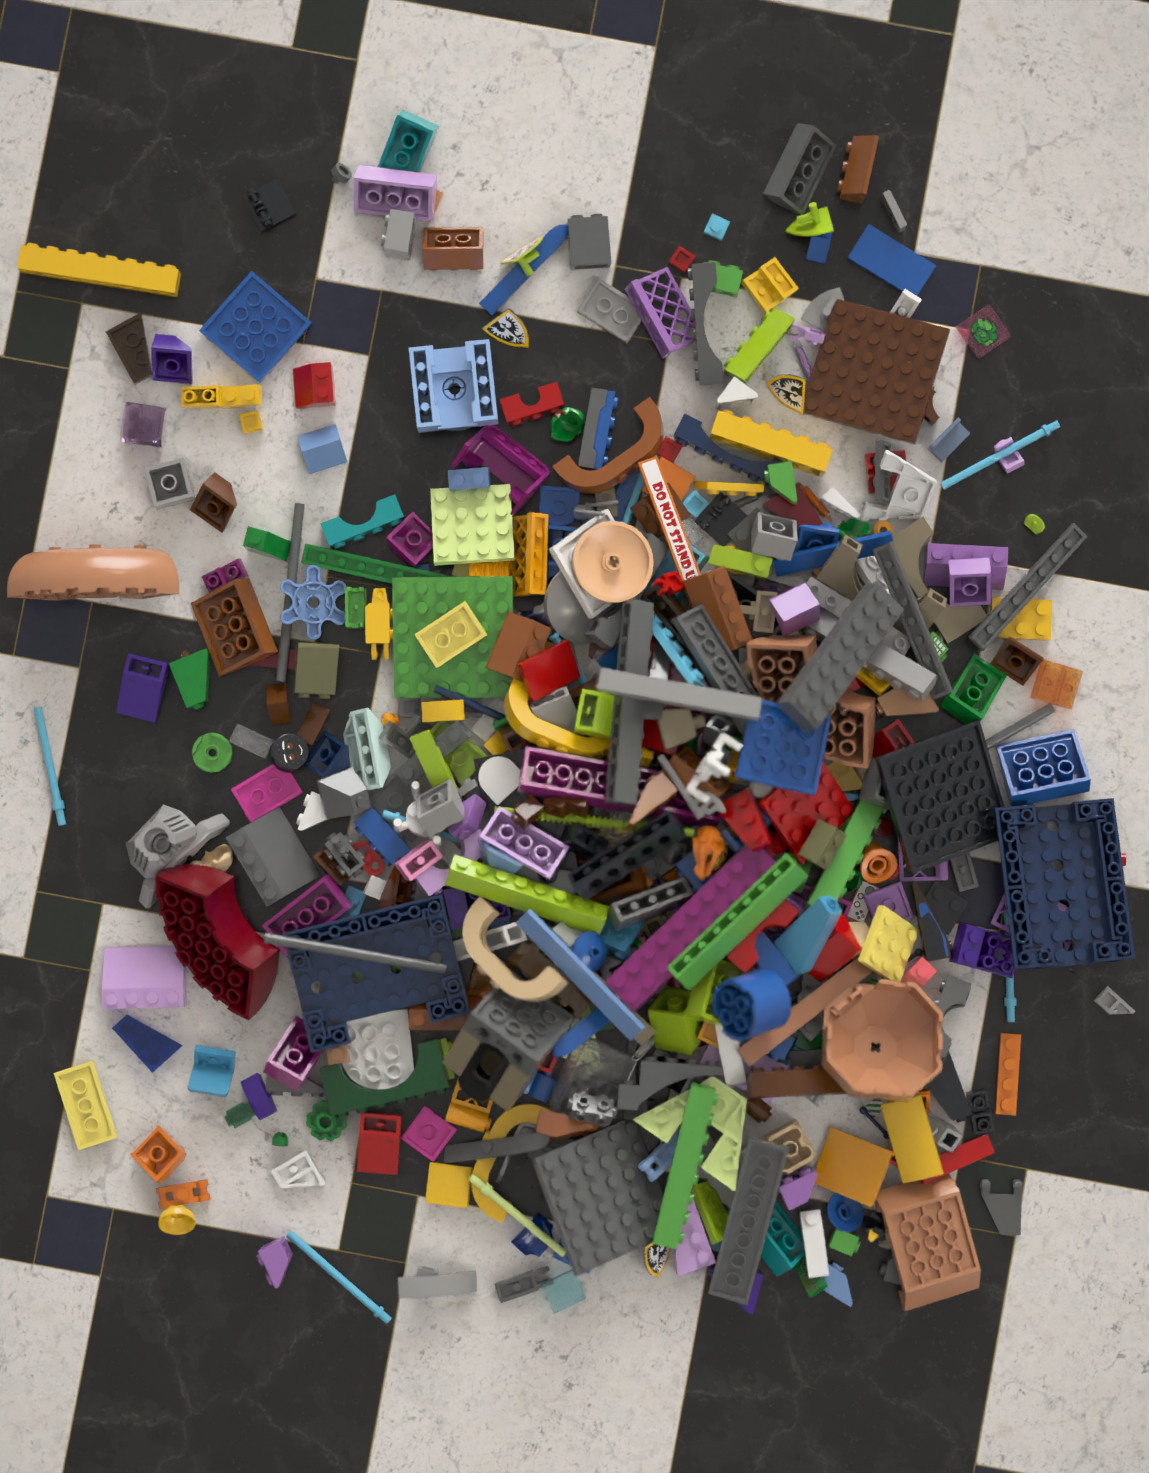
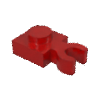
(669, 582)

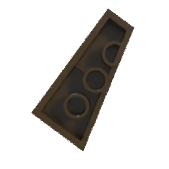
(532, 963)

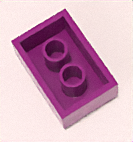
(292, 1057)

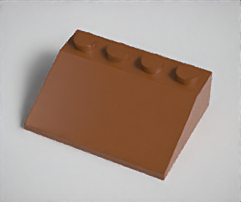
(234, 626)

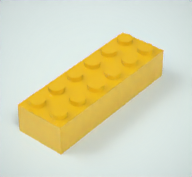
(770, 443)

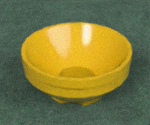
(176, 1220)

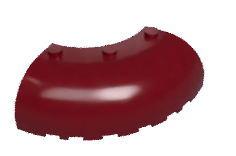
(215, 937)

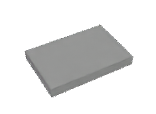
(610, 311)

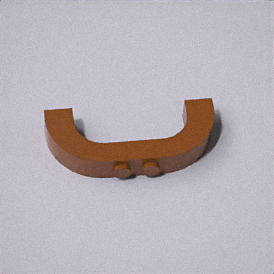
(623, 465)

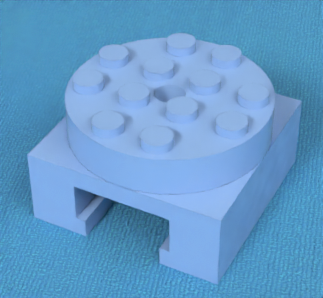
(438, 371)

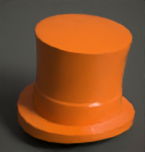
(877, 863)

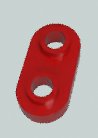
(371, 857)

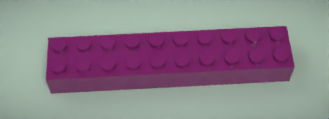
(568, 775)
(647, 968)

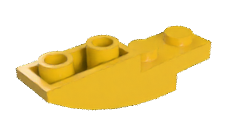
(221, 397)

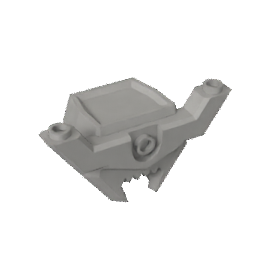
(167, 842)

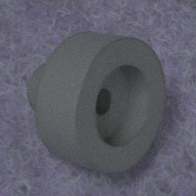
(341, 173)

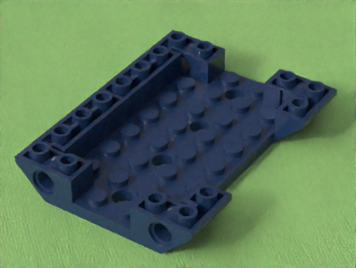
(400, 930)

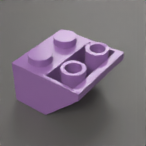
(797, 1188)
(276, 1259)

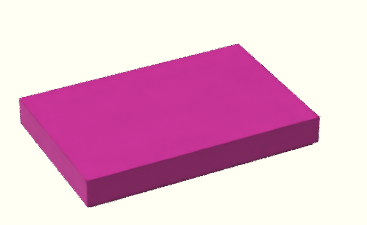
(266, 792)

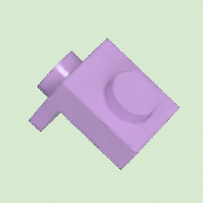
(1011, 461)

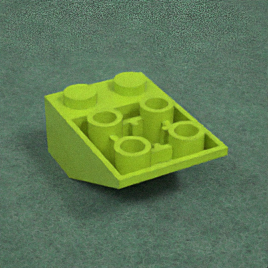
(595, 714)

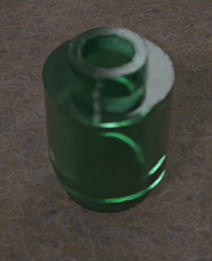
(239, 1115)

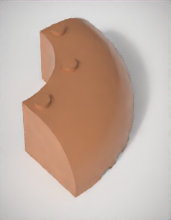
(93, 574)
(775, 665)

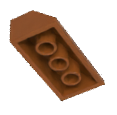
(719, 599)
(420, 1019)

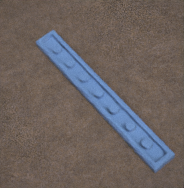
(580, 974)

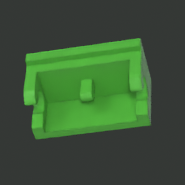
(355, 607)

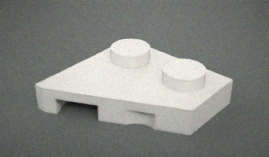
(298, 1172)

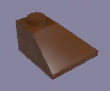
(215, 502)

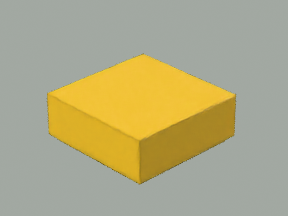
(251, 422)

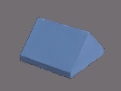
(322, 449)

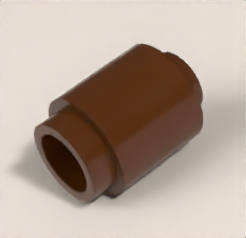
(758, 1109)

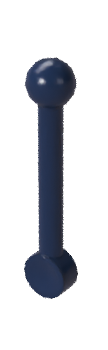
(863, 1110)

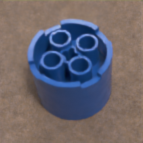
(751, 1004)

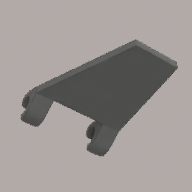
(1004, 1207)

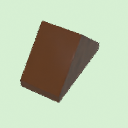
(278, 704)

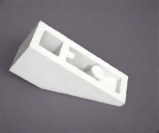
(814, 1243)

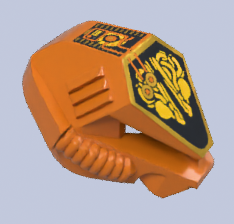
(708, 851)

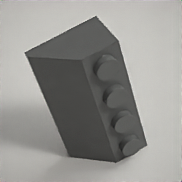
(800, 168)

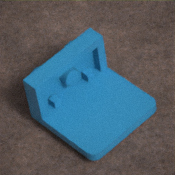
(619, 941)
(212, 1071)

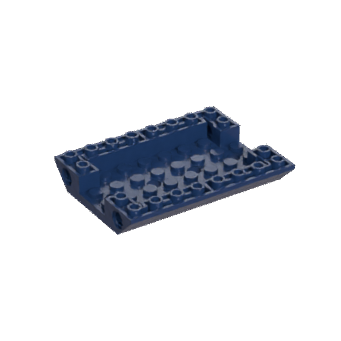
(1088, 883)

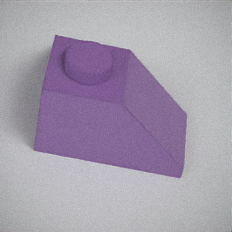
(474, 810)

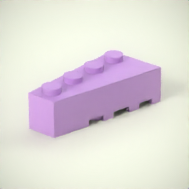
(695, 1248)

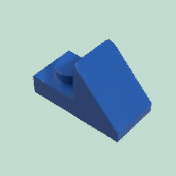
(819, 248)

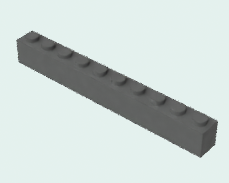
(628, 712)

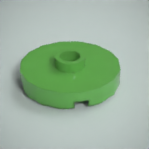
(202, 748)

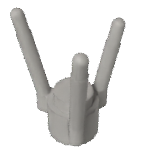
(586, 512)

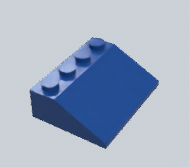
(1043, 768)

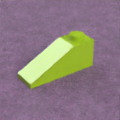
(740, 561)

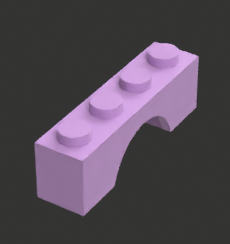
(433, 879)

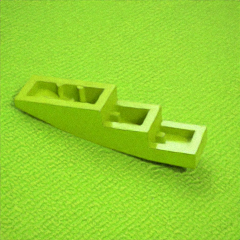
(431, 759)

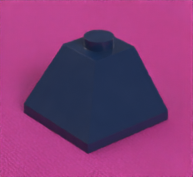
(328, 756)

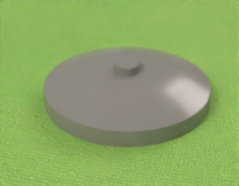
(565, 612)

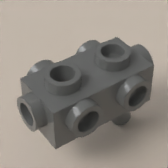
(340, 849)
(591, 1108)

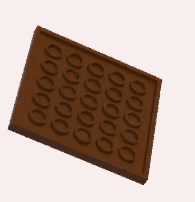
(875, 371)

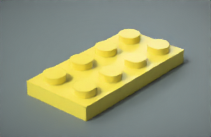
(85, 1105)

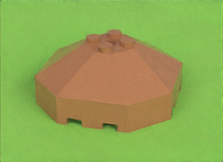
(902, 1024)

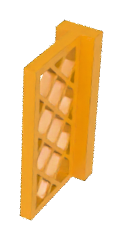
(535, 559)

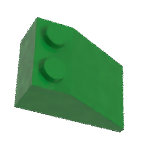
(973, 690)

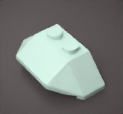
(367, 752)

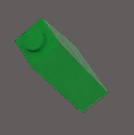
(266, 544)
(193, 678)

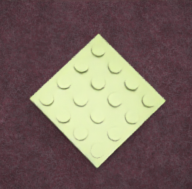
(472, 525)

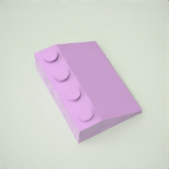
(143, 978)

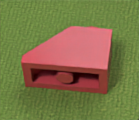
(918, 972)

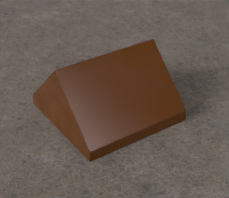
(1016, 660)

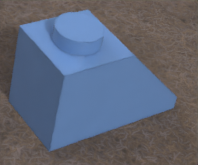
(838, 1284)

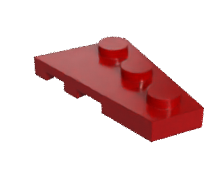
(746, 819)

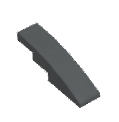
(412, 706)

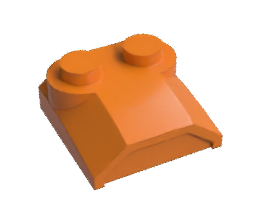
(159, 1155)

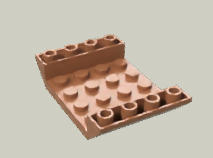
(929, 1240)

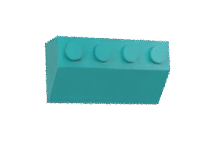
(782, 1243)

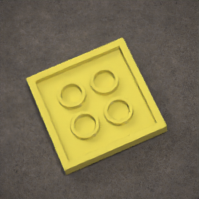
(888, 944)

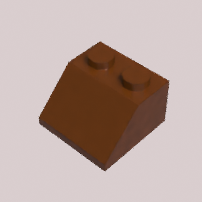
(647, 517)

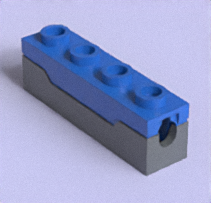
(597, 428)

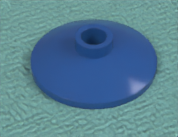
(584, 947)
(851, 1209)

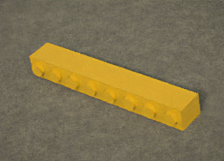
(99, 270)

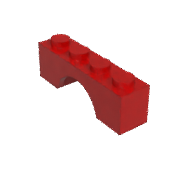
(744, 954)

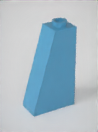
(808, 934)

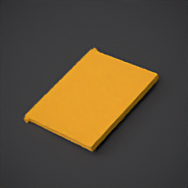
(852, 1166)

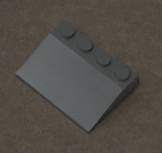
(273, 857)

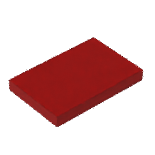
(549, 670)

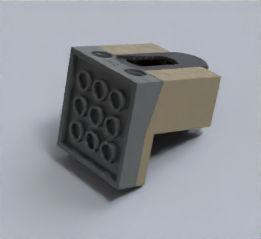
(508, 1042)

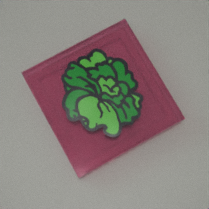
(983, 331)

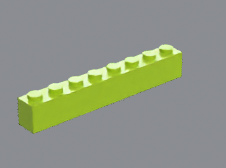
(526, 895)

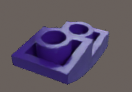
(258, 1097)

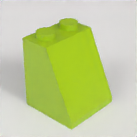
(673, 1028)

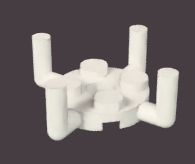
(711, 765)
(411, 820)

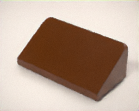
(313, 723)

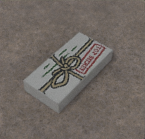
(893, 211)

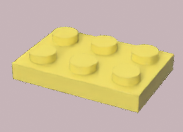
(451, 634)

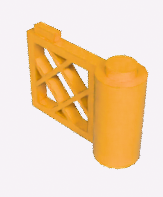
(468, 1114)

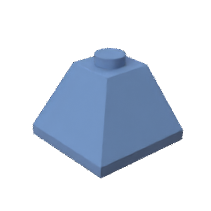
(497, 859)

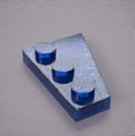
(146, 1042)

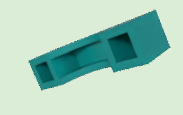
(386, 513)

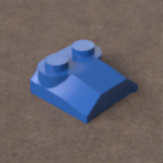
(814, 536)

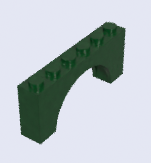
(347, 1095)

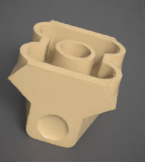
(800, 1149)

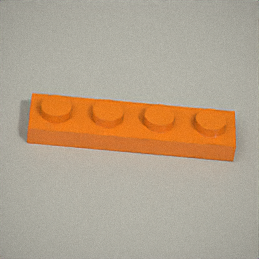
(1007, 1074)

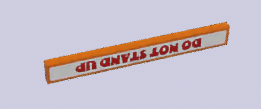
(669, 519)

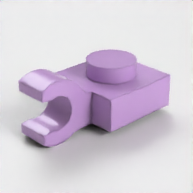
(812, 335)

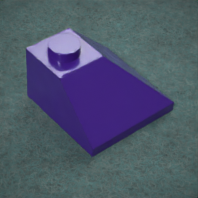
(171, 360)

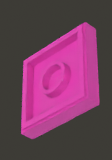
(429, 1133)

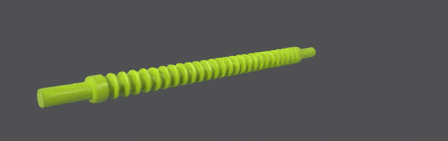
(593, 821)

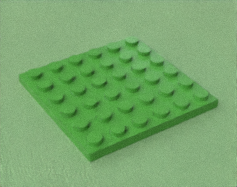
(424, 600)

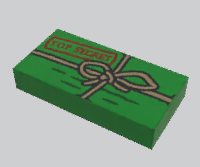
(812, 1285)

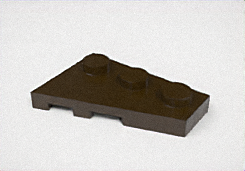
(132, 347)

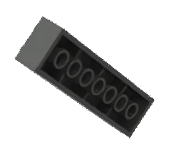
(840, 656)

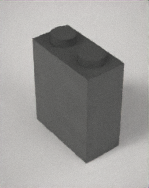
(588, 242)

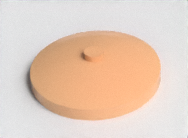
(612, 562)

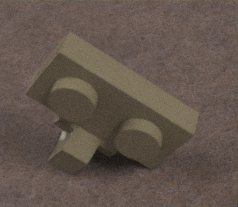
(761, 612)

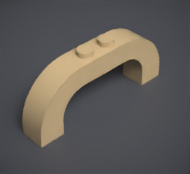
(474, 936)

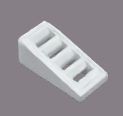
(837, 502)

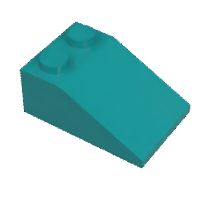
(408, 143)

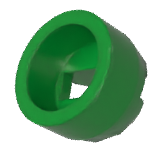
(280, 1139)

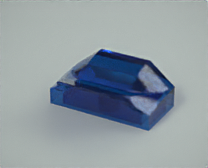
(530, 1243)

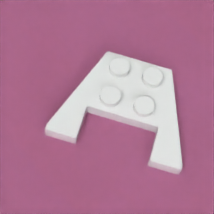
(909, 495)

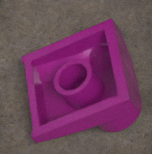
(411, 540)

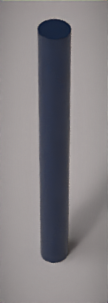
(469, 703)

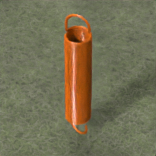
(815, 501)

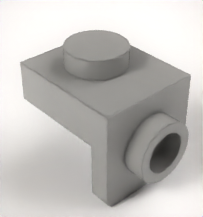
(469, 788)

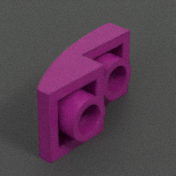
(224, 575)

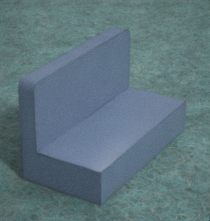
(949, 440)

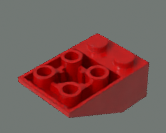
(379, 1142)

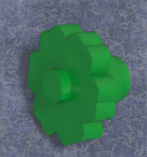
(323, 1123)

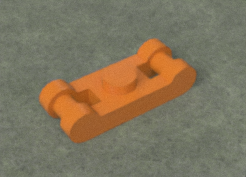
(183, 1193)

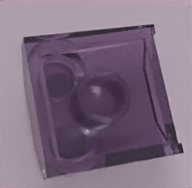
(142, 424)

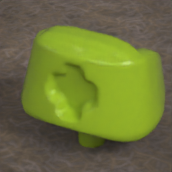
(1034, 523)

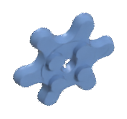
(323, 593)

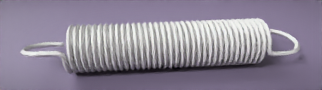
(642, 1050)

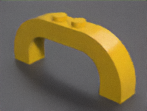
(546, 734)
(516, 1115)

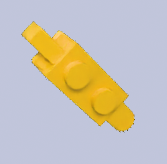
(378, 623)

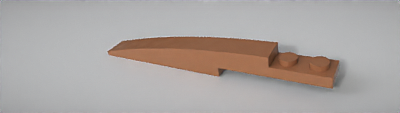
(804, 1011)

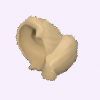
(219, 858)

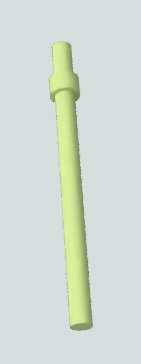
(487, 1190)

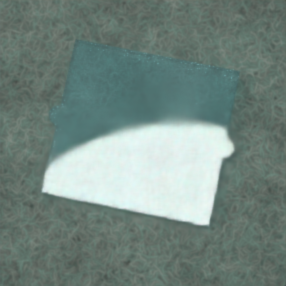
(563, 1291)

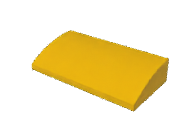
(911, 1139)

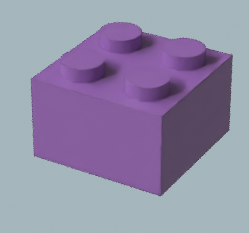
(969, 582)

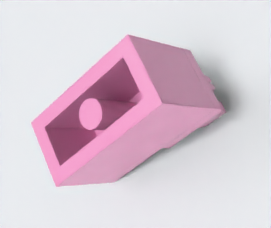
(418, 860)

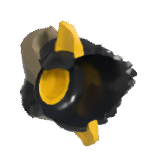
(876, 1229)

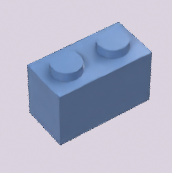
(469, 478)

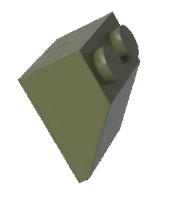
(822, 844)

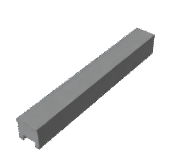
(679, 694)

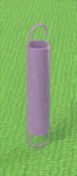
(803, 360)

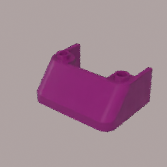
(506, 461)

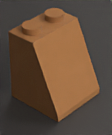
(898, 704)

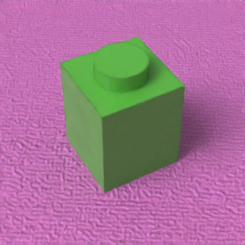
(844, 1242)

